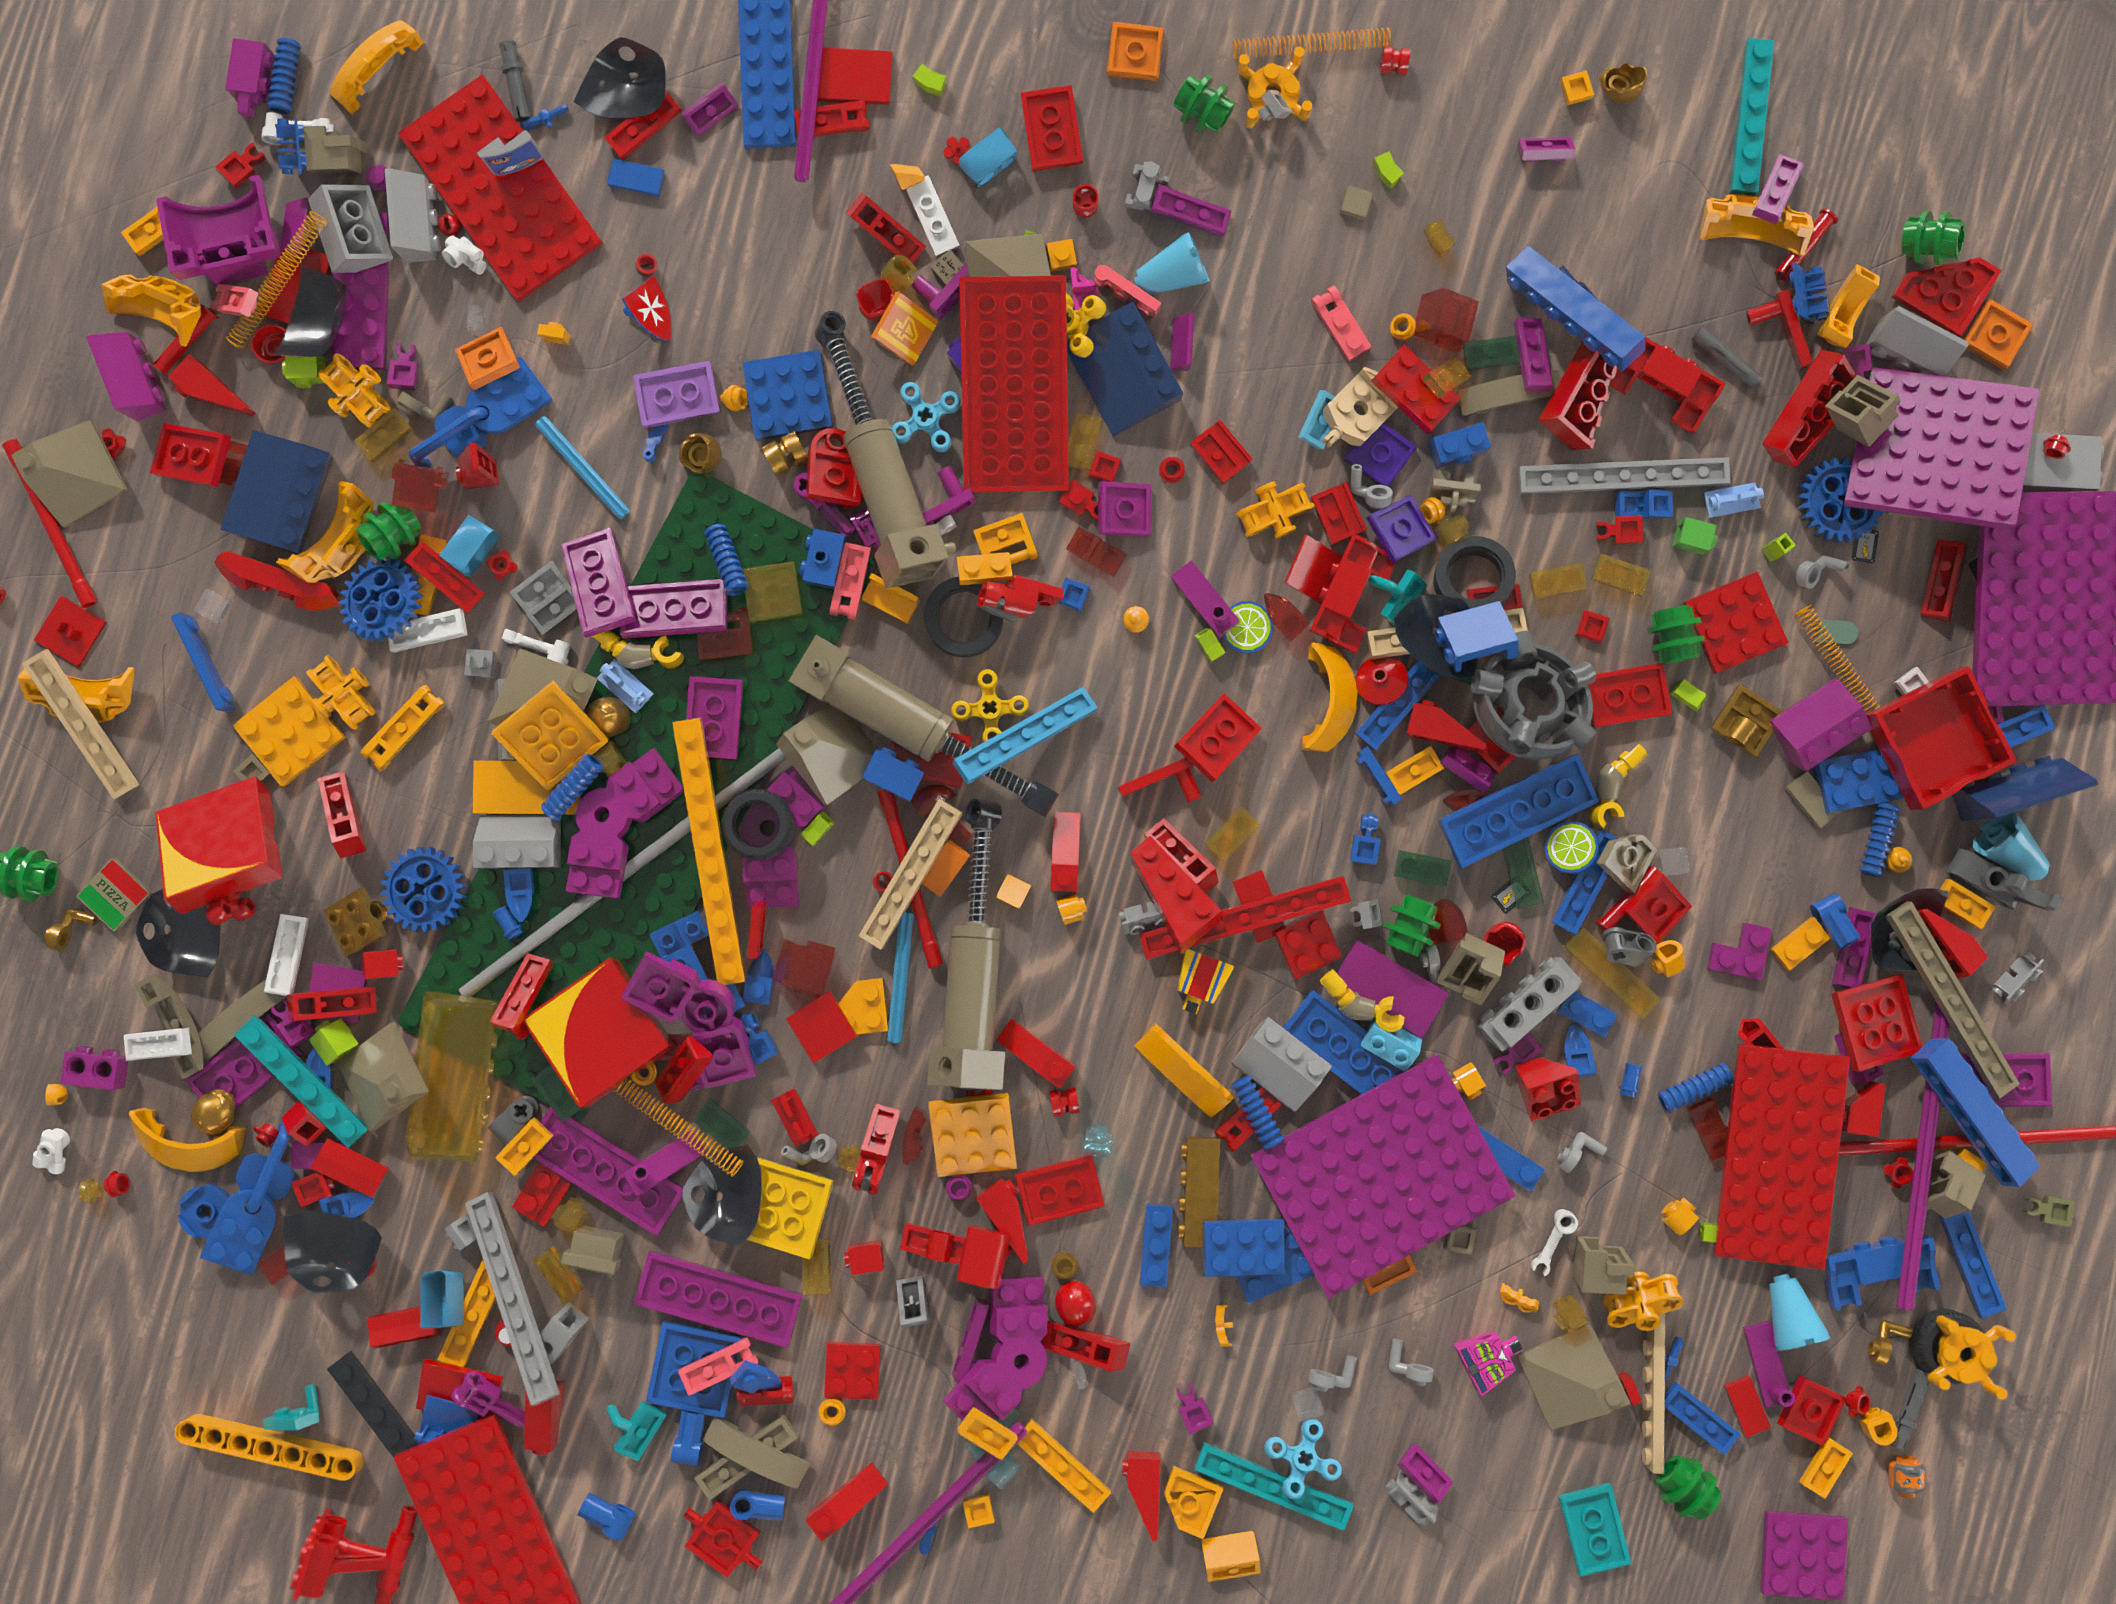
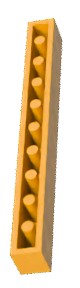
(709, 851)

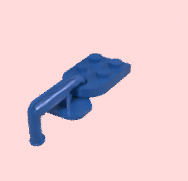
(507, 400)
(242, 1229)

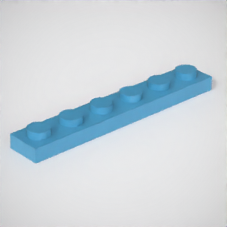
(1024, 735)

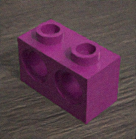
(94, 1073)

